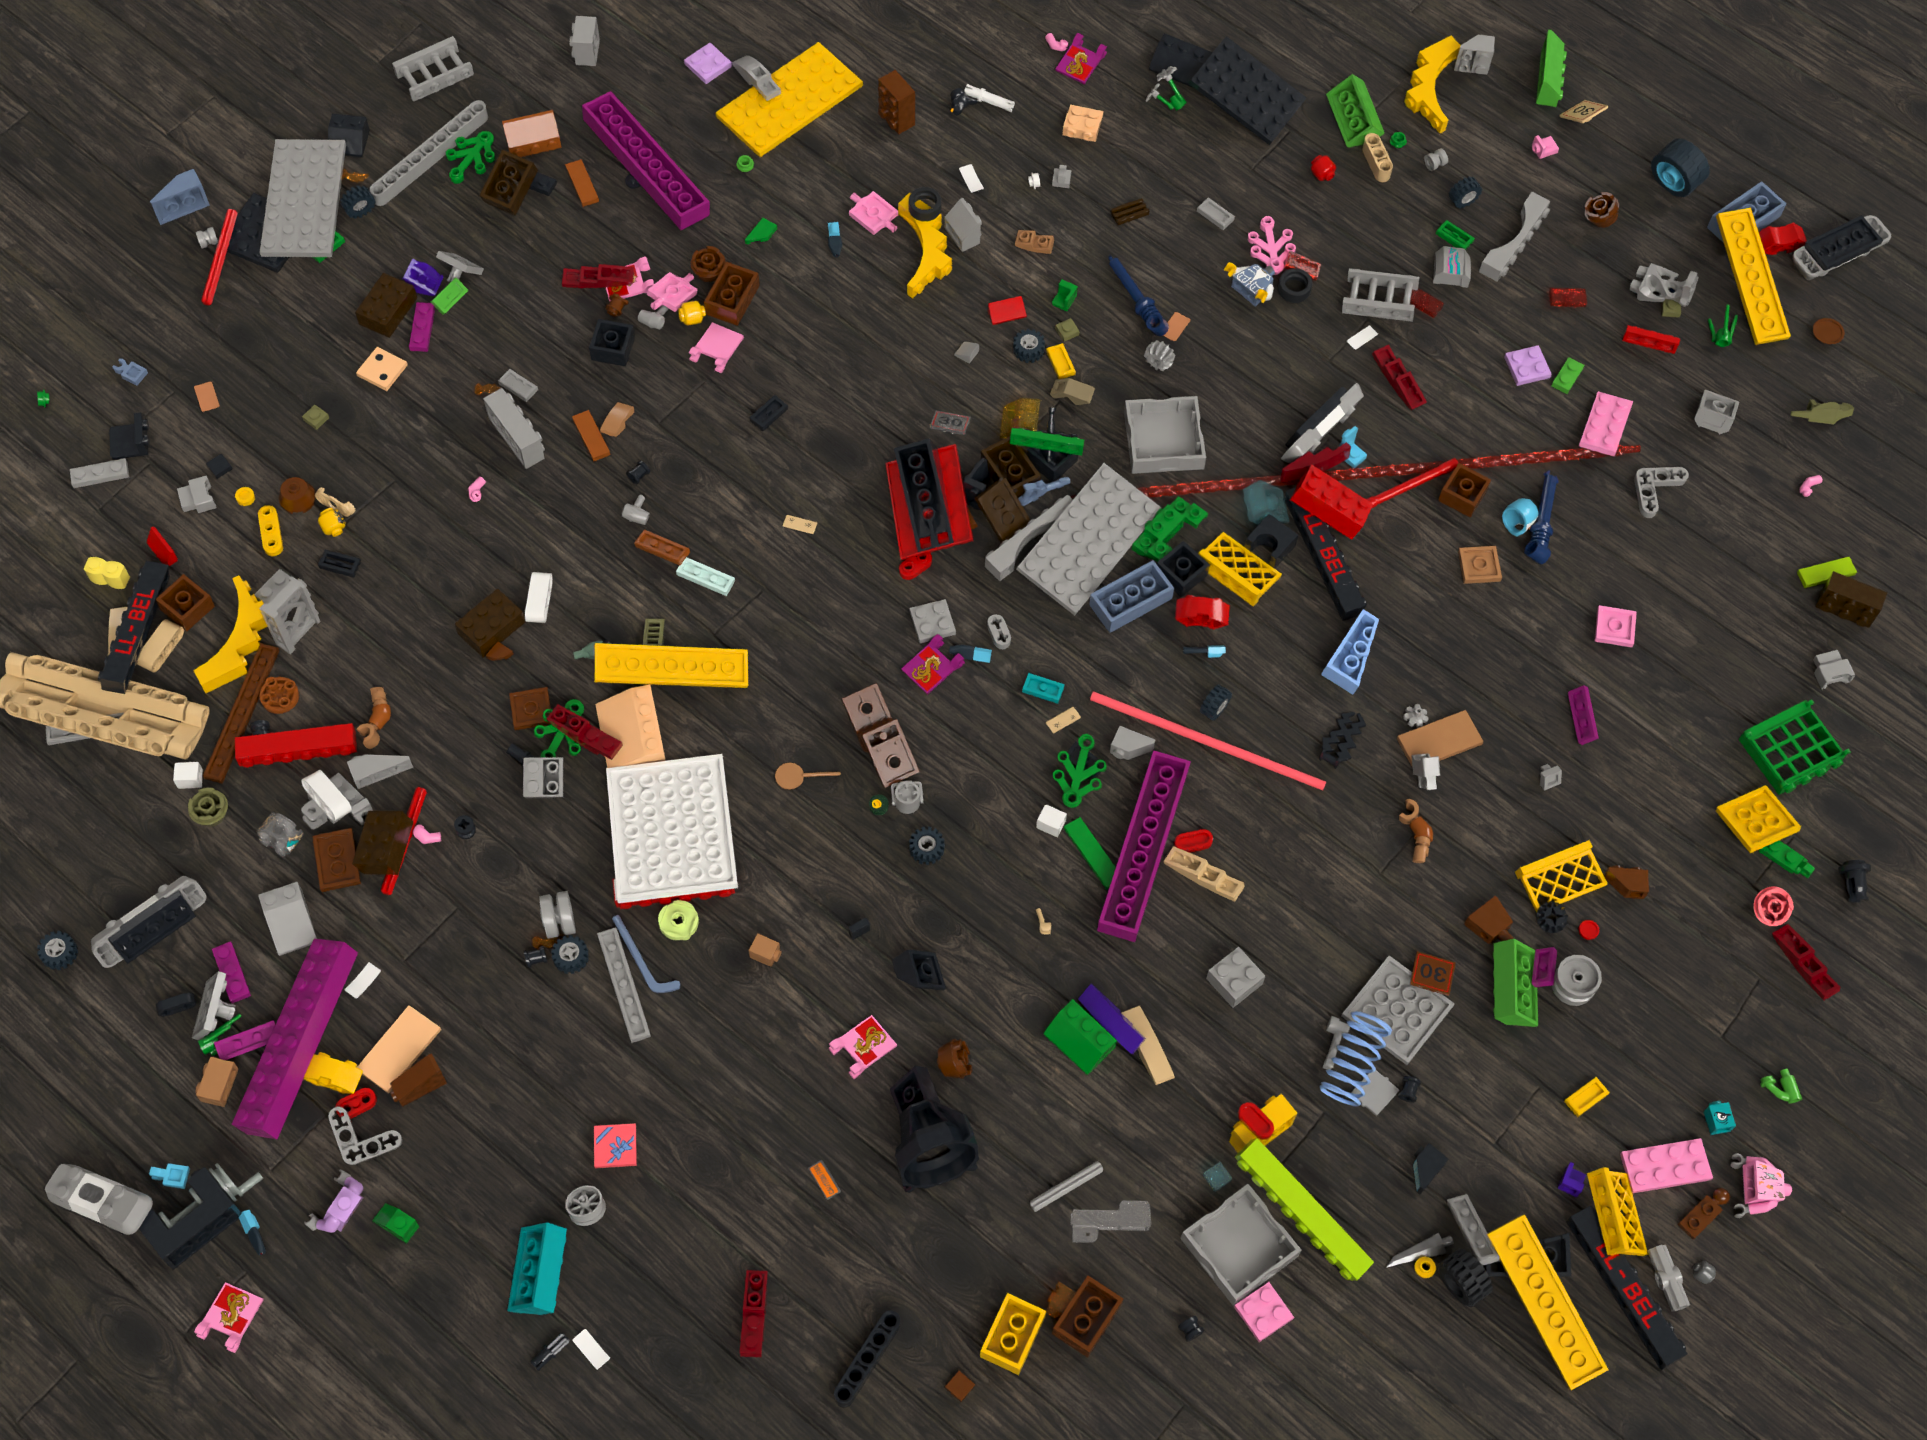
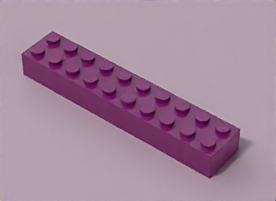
(646, 160)
(1143, 846)
(295, 1038)

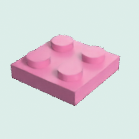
(1615, 626)
(1264, 1312)

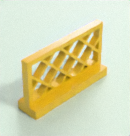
(1229, 576)
(1556, 860)
(1611, 1220)

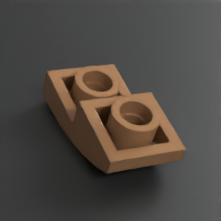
(1036, 243)
(615, 420)

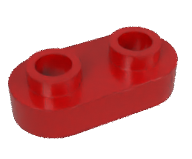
(917, 566)
(355, 1102)

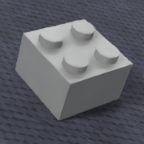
(585, 40)
(1235, 977)

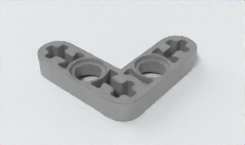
(1652, 481)
(353, 1143)

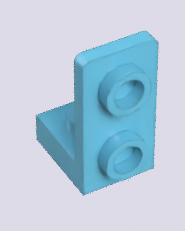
(1356, 454)

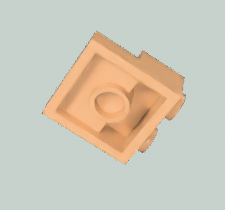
(1082, 123)

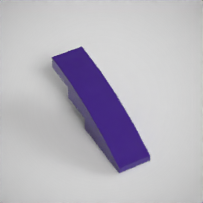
(1111, 1019)

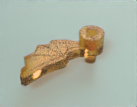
(354, 176)
(487, 388)
(537, 941)

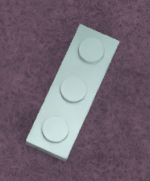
(705, 576)

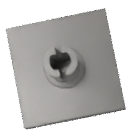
(459, 264)

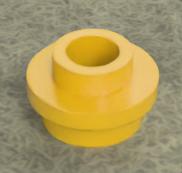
(1425, 1273)

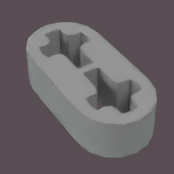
(995, 633)

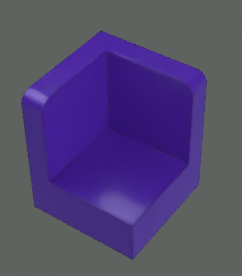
(1572, 1181)

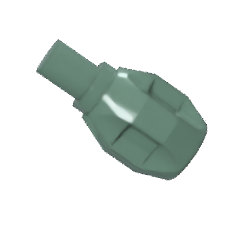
(587, 651)

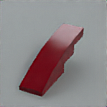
(599, 277)
(1399, 378)
(1323, 460)
(1805, 962)

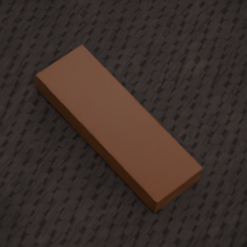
(582, 183)
(591, 435)
(662, 547)

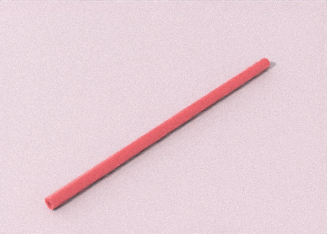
(1207, 740)

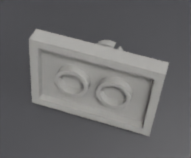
(212, 1006)

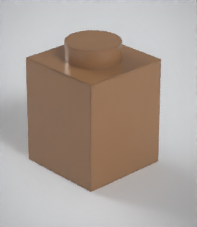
(765, 950)

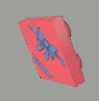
(615, 1146)

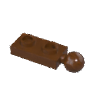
(1704, 1213)

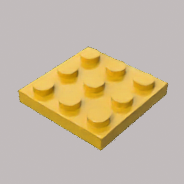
(1758, 819)

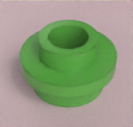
(745, 163)

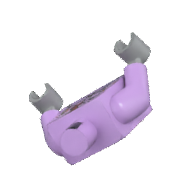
(342, 1206)

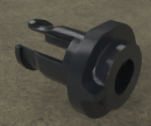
(1856, 881)

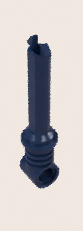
(1144, 305)
(1541, 530)

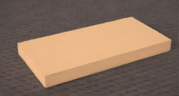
(398, 1048)

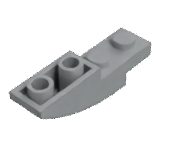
(758, 76)

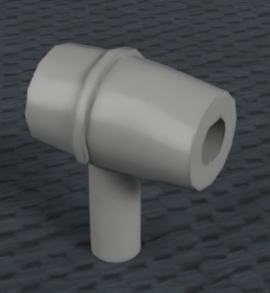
(653, 319)
(635, 513)

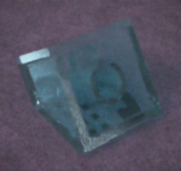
(1264, 500)

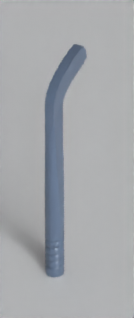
(653, 985)

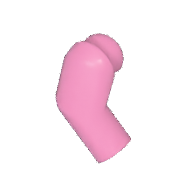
(1059, 46)
(1808, 483)
(474, 489)
(424, 836)

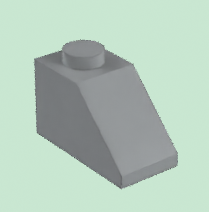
(1130, 744)

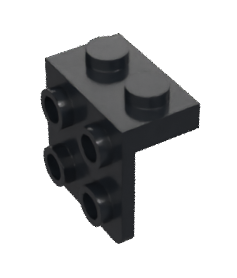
(130, 439)
(976, 482)

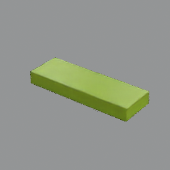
(1820, 573)

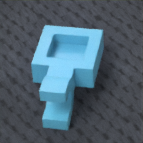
(172, 1176)

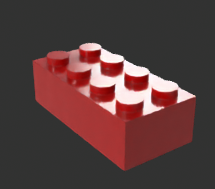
(1331, 502)

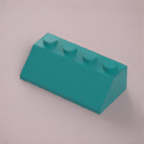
(537, 1269)

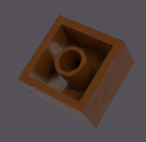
(1464, 490)
(185, 602)

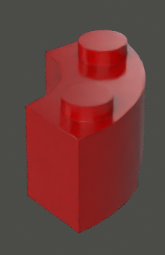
(1783, 238)
(1202, 612)

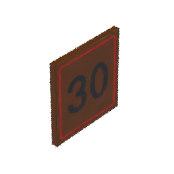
(1432, 973)

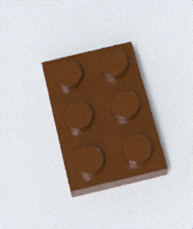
(334, 859)

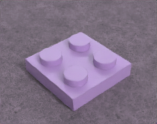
(707, 63)
(1527, 365)

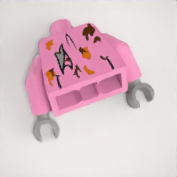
(1762, 1185)

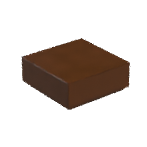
(960, 1386)

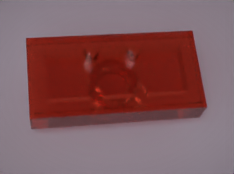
(1298, 261)
(1568, 297)
(1426, 302)

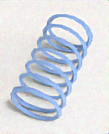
(1385, 1032)

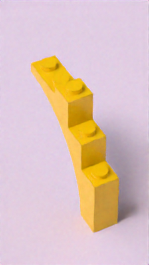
(1422, 95)
(933, 244)
(230, 660)

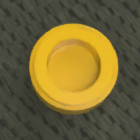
(245, 496)

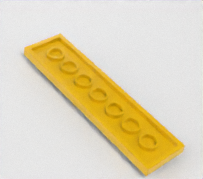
(1753, 276)
(670, 665)
(1547, 1302)

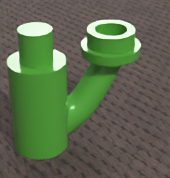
(1791, 1092)

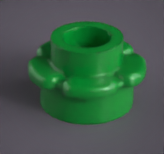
(1398, 140)
(43, 398)

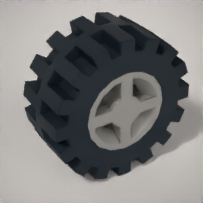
(1465, 192)
(1029, 339)
(1215, 702)
(53, 944)
(568, 947)

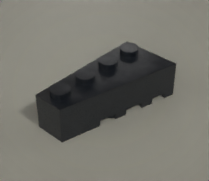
(1557, 1250)

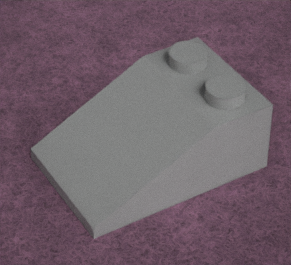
(288, 918)

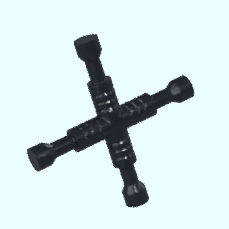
(1050, 430)

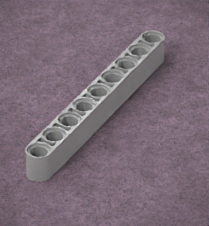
(428, 153)

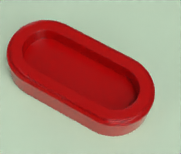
(1194, 840)
(1256, 1121)

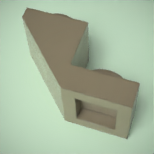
(1076, 391)

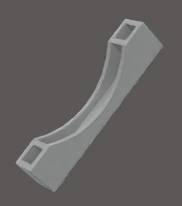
(1499, 259)
(1002, 560)

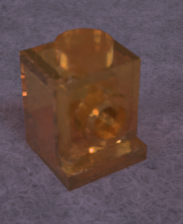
(1059, 1300)

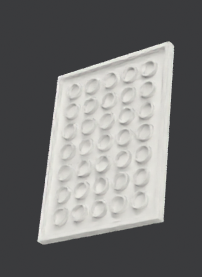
(671, 828)

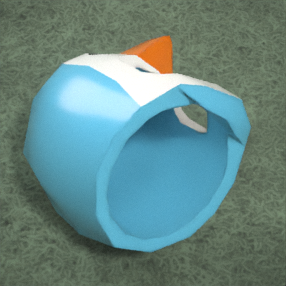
(1520, 512)

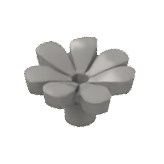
(1415, 716)

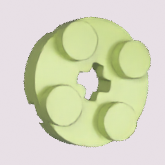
(678, 931)

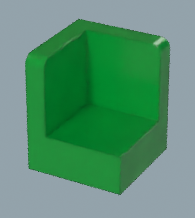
(1066, 295)

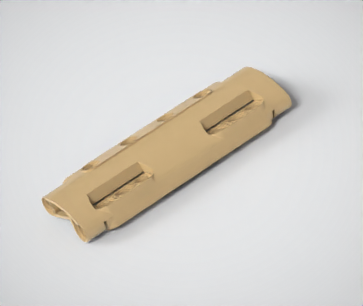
(87, 707)

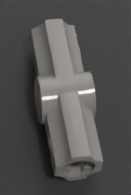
(1668, 1278)

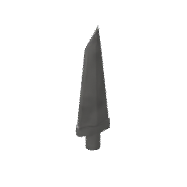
(1428, 1248)

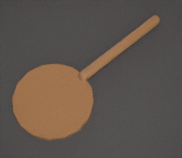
(791, 775)

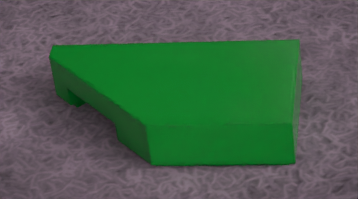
(761, 232)

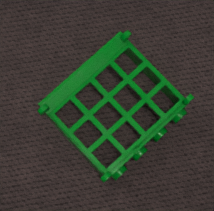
(1802, 709)

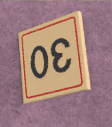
(1583, 111)

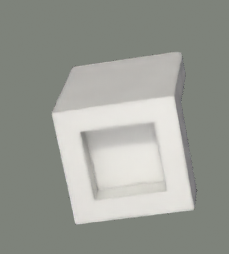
(188, 775)
(1051, 820)

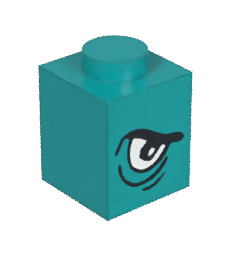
(1719, 1118)

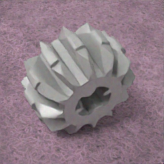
(1159, 355)

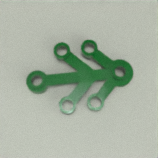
(483, 139)
(559, 736)
(1079, 774)

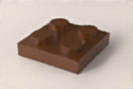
(528, 708)

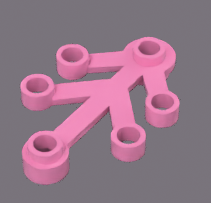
(1271, 247)

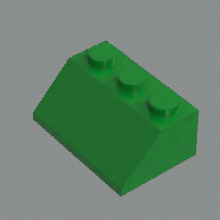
(1080, 1037)

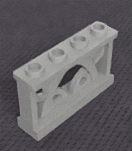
(276, 612)

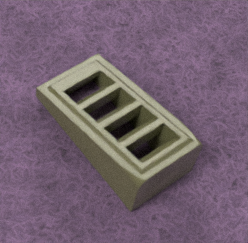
(646, 639)

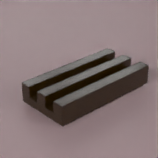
(1128, 209)

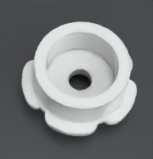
(1034, 180)

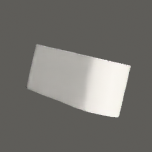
(538, 597)
(326, 795)

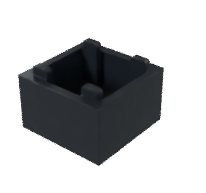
(1054, 468)

